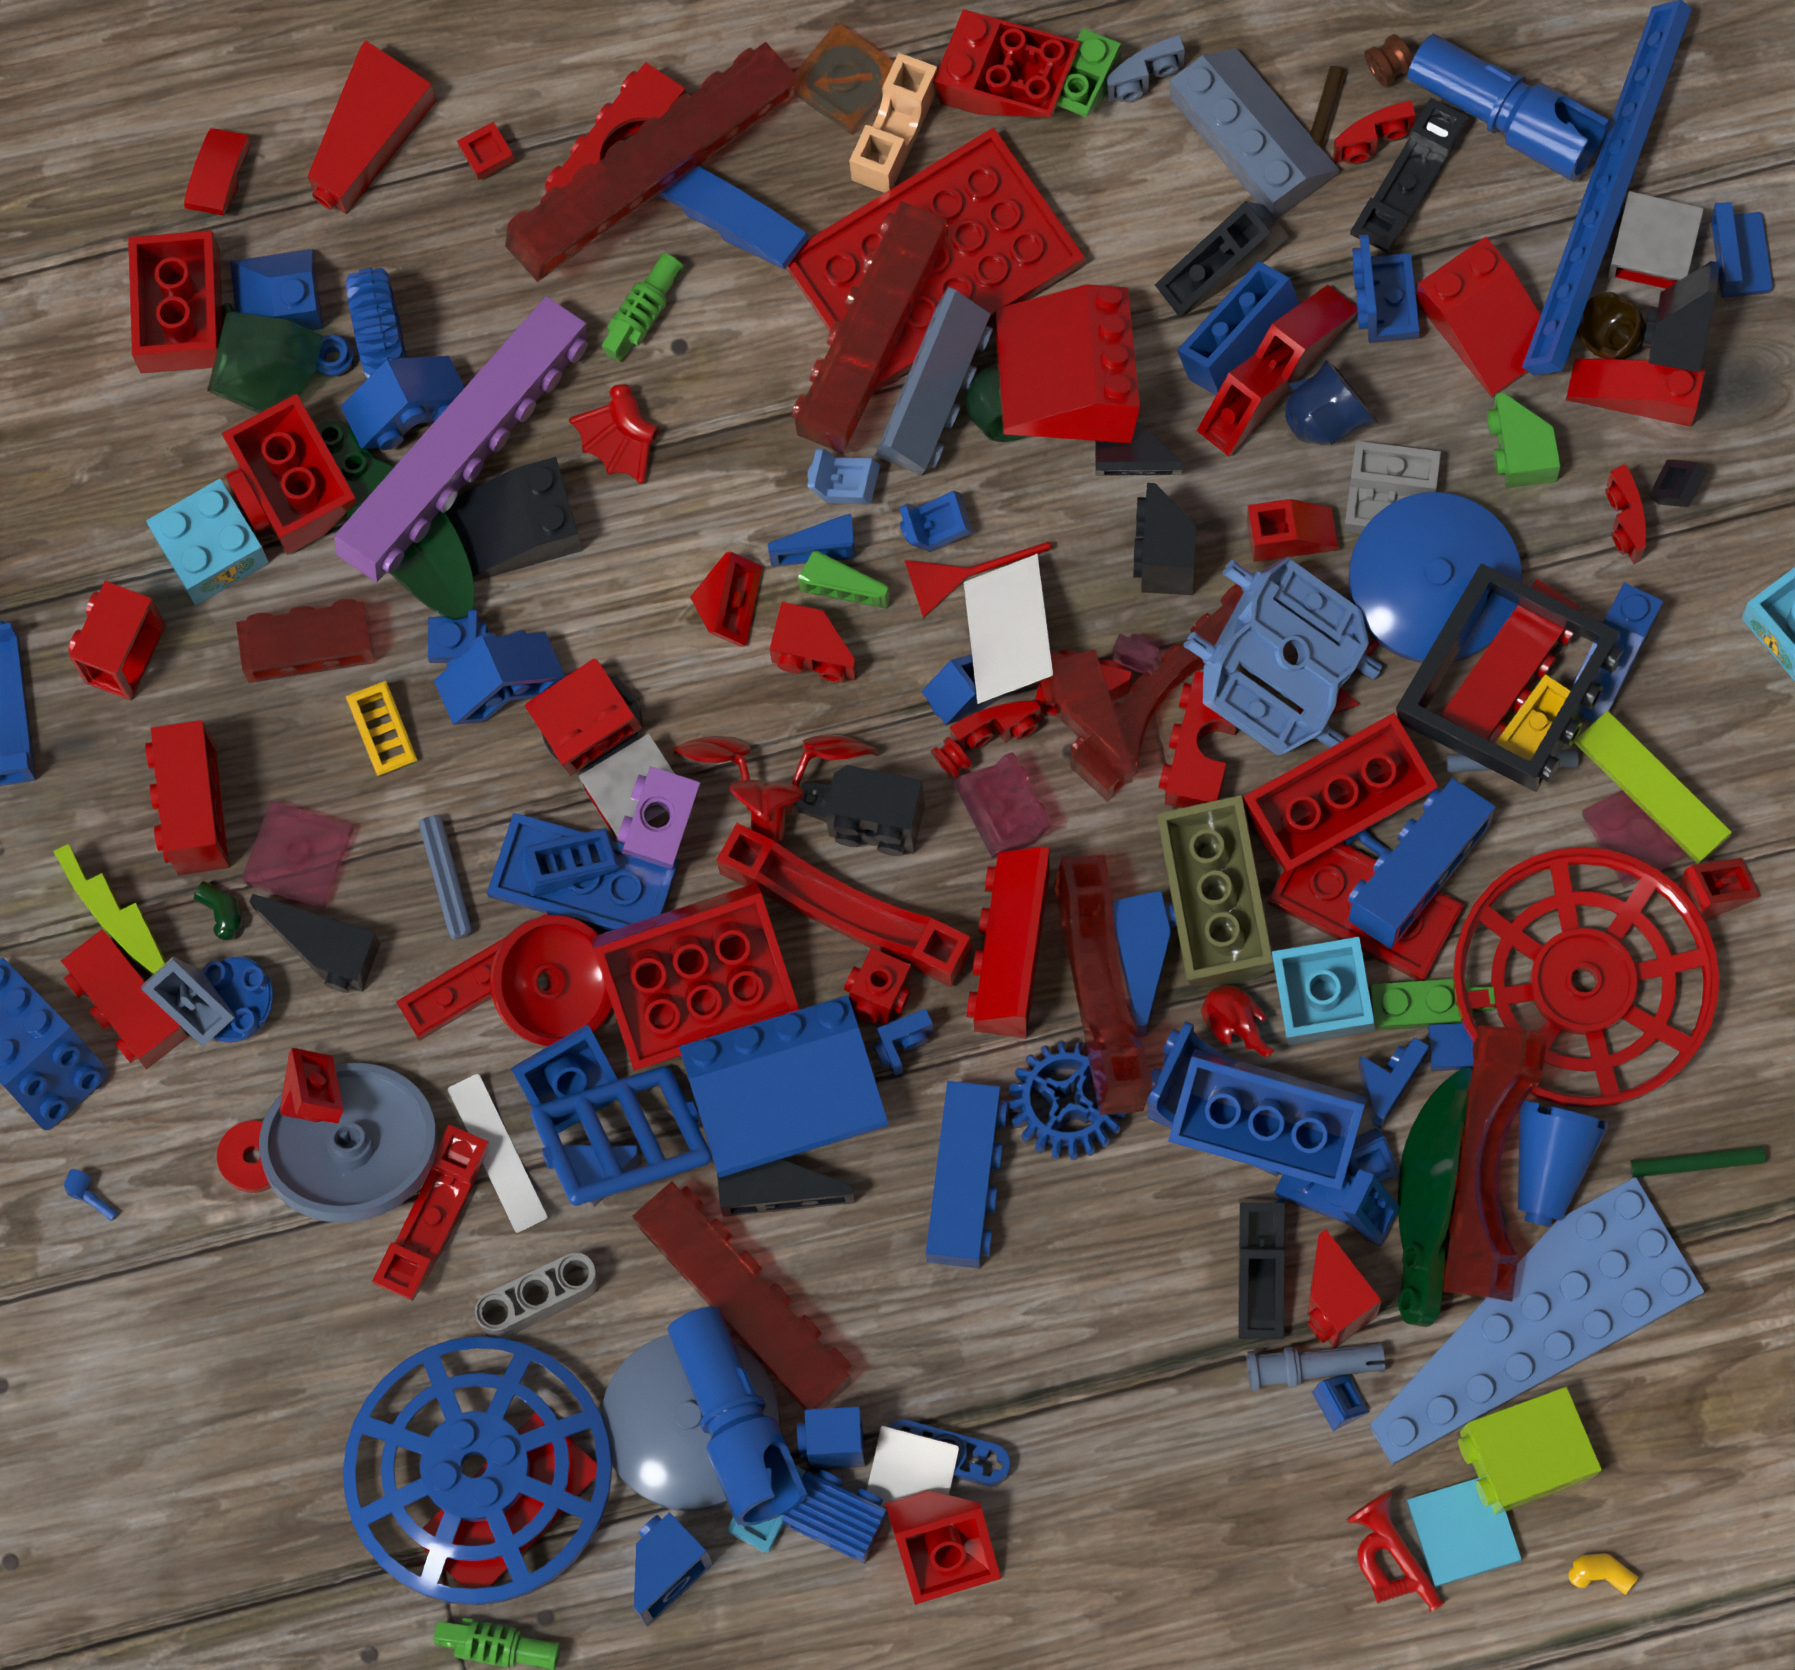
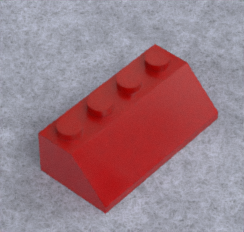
(1338, 793)
(1011, 942)

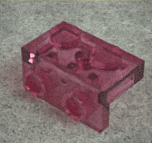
(1003, 806)

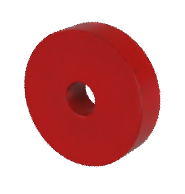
(247, 500)
(232, 1158)

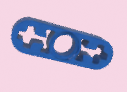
(981, 1452)

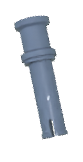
(1292, 1367)

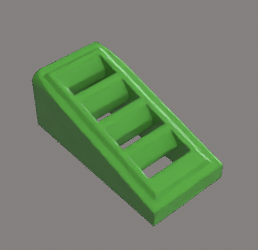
(835, 580)

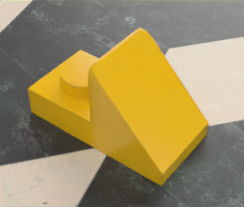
(1534, 719)

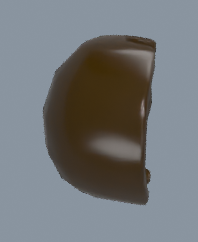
(1611, 326)

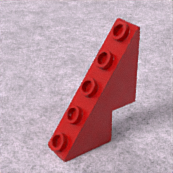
(1281, 359)

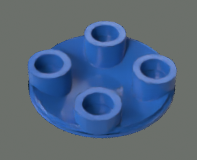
(246, 992)

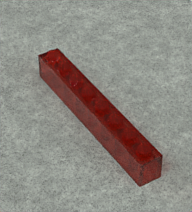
(650, 161)

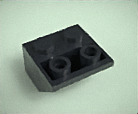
(1168, 545)

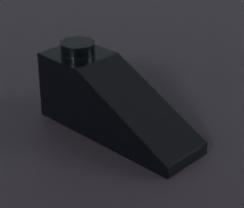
(1222, 257)
(330, 947)
(779, 1188)

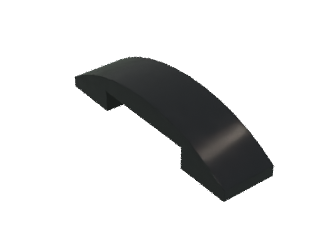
(1410, 176)

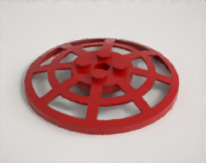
(1603, 958)

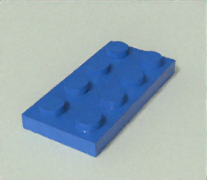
(604, 902)

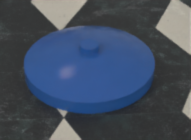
(1417, 566)

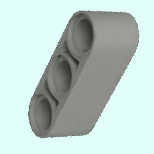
(560, 1296)

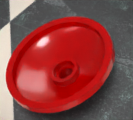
(575, 986)

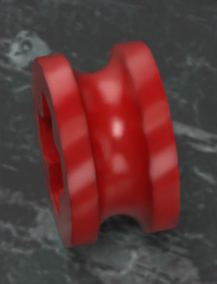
(951, 758)

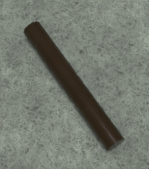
(1327, 105)

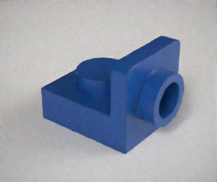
(453, 637)
(906, 1032)

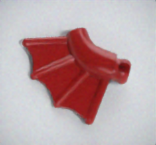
(618, 434)

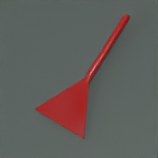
(936, 581)

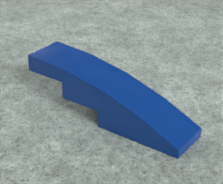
(736, 217)

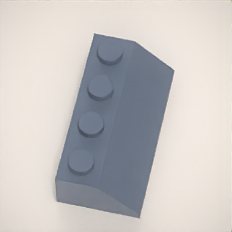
(1251, 130)
(934, 382)

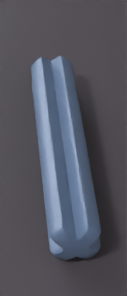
(445, 877)

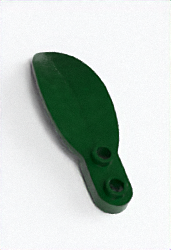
(431, 569)
(1427, 1197)

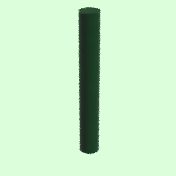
(1697, 1161)

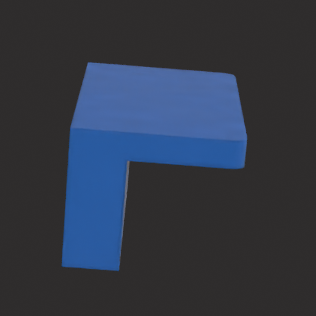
(1740, 252)

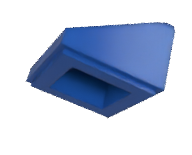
(1373, 1156)

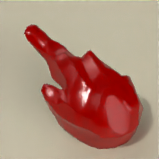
(1233, 1011)

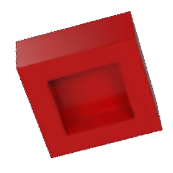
(485, 150)

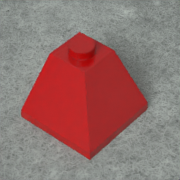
(942, 1544)

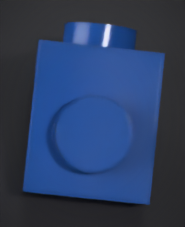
(935, 522)

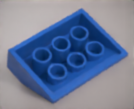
(783, 1086)

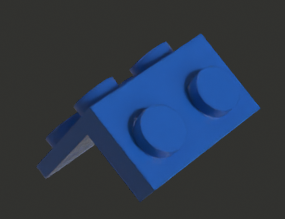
(1385, 294)

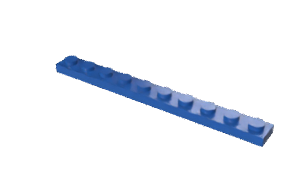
(1607, 188)

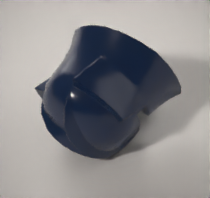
(1325, 407)

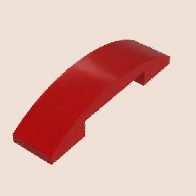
(432, 1214)

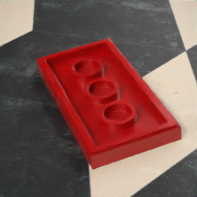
(1320, 895)
(542, 1467)

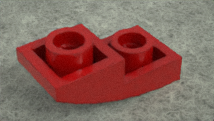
(1361, 138)
(216, 170)
(1629, 525)
(1008, 719)

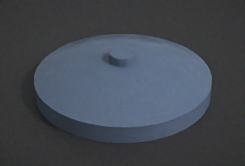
(363, 1162)
(658, 1429)

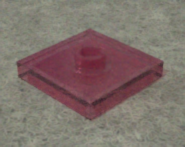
(297, 854)

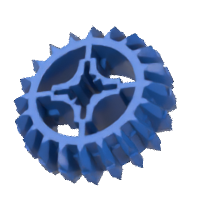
(374, 318)
(1050, 1092)

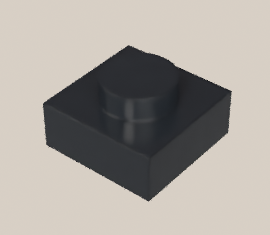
(1678, 483)

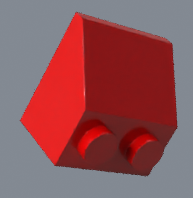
(1339, 1295)

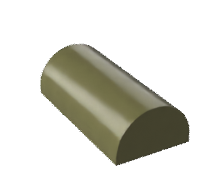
(1216, 893)

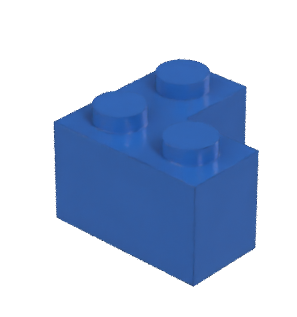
(400, 397)
(497, 672)

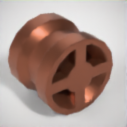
(1388, 60)

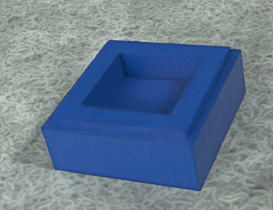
(1449, 1047)

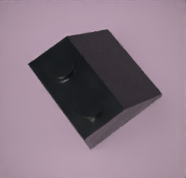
(1681, 321)

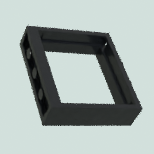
(1565, 727)

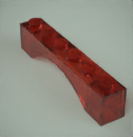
(1146, 697)
(1112, 1044)
(1503, 1074)

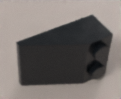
(515, 520)

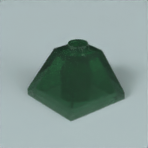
(263, 360)

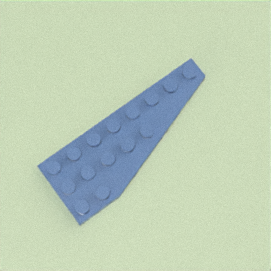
(1573, 1296)

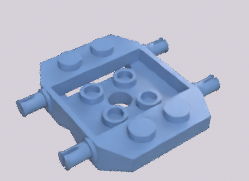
(1279, 608)

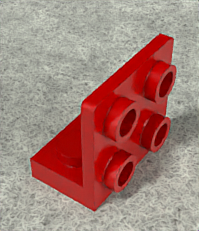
(582, 716)

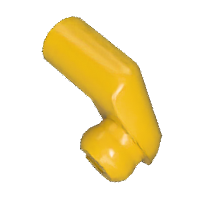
(1600, 1567)

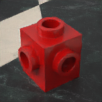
(878, 987)

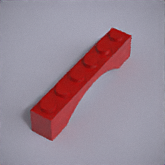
(789, 880)

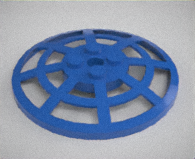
(489, 1494)

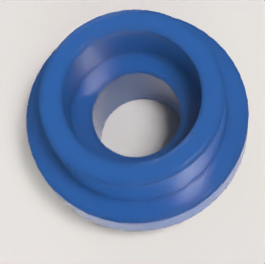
(337, 344)

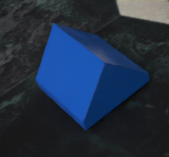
(1339, 1401)

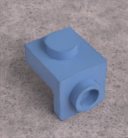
(842, 478)

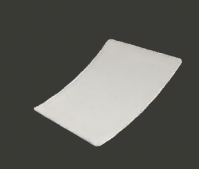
(910, 1465)

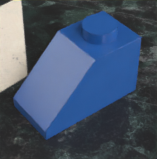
(954, 691)

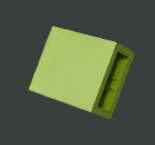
(1528, 1451)

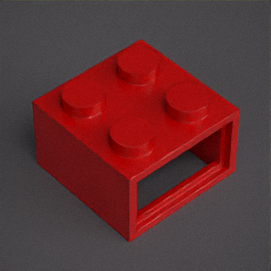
(116, 640)

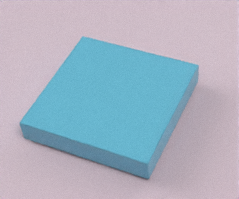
(1461, 1534)

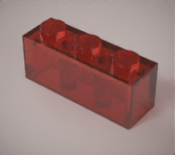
(305, 641)

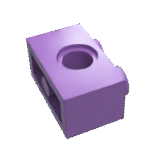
(661, 843)

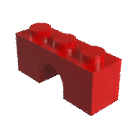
(1192, 776)

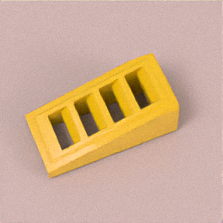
(370, 695)

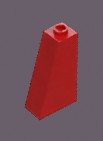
(368, 126)

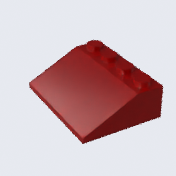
(1069, 365)
(693, 974)

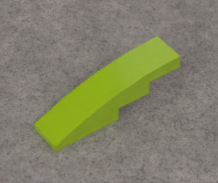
(124, 926)

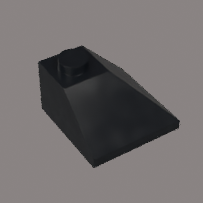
(1139, 458)

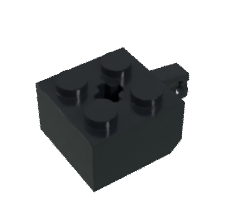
(868, 808)

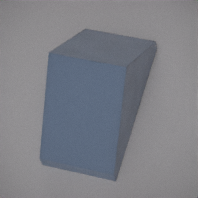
(189, 999)

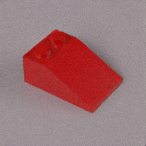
(1482, 314)

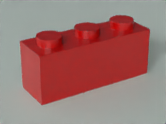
(120, 1002)

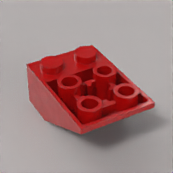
(1003, 68)

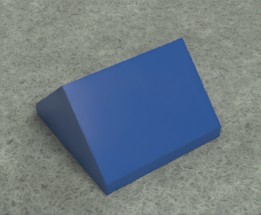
(564, 1069)

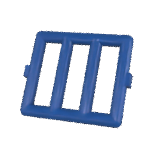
(617, 1180)

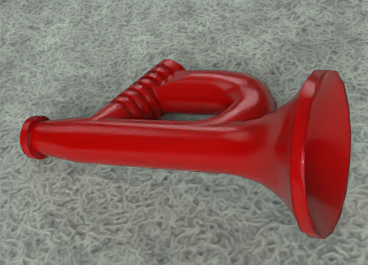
(1385, 1536)

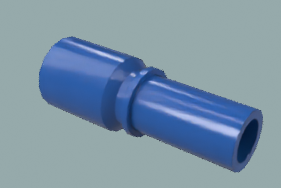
(1531, 117)
(744, 1442)

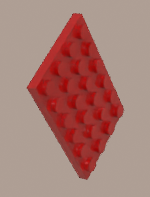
(996, 252)

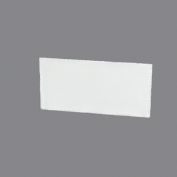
(1008, 628)

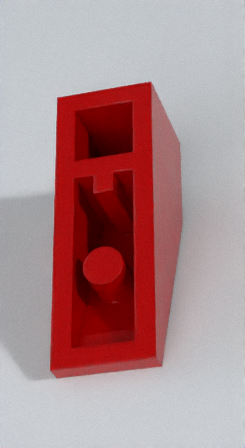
(1637, 388)

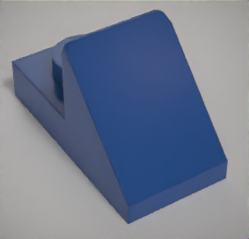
(1386, 1088)

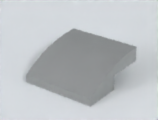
(1384, 476)

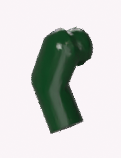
(225, 909)

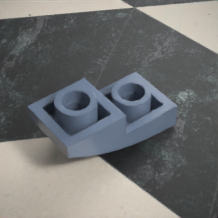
(1132, 76)

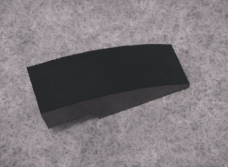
(1261, 1269)

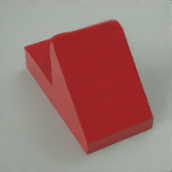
(311, 1087)

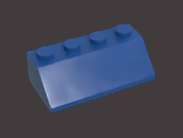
(1267, 1119)

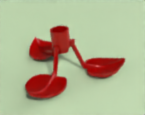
(770, 800)

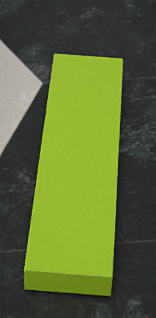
(1653, 787)

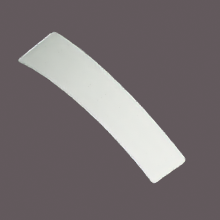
(501, 1157)

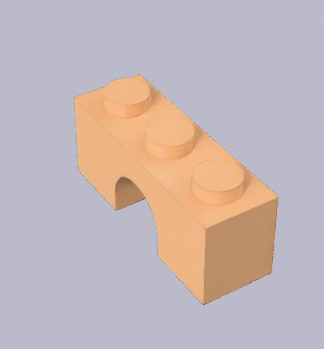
(903, 108)

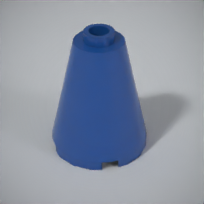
(1553, 1158)

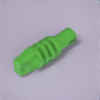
(641, 308)
(496, 1644)

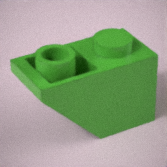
(1087, 78)
(1525, 443)

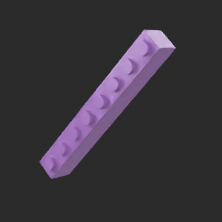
(461, 440)

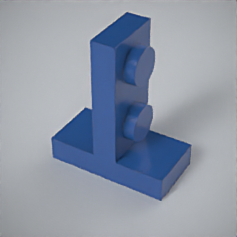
(1359, 1203)

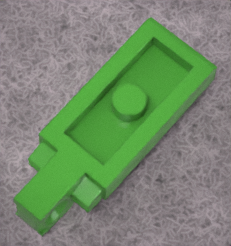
(1418, 1004)

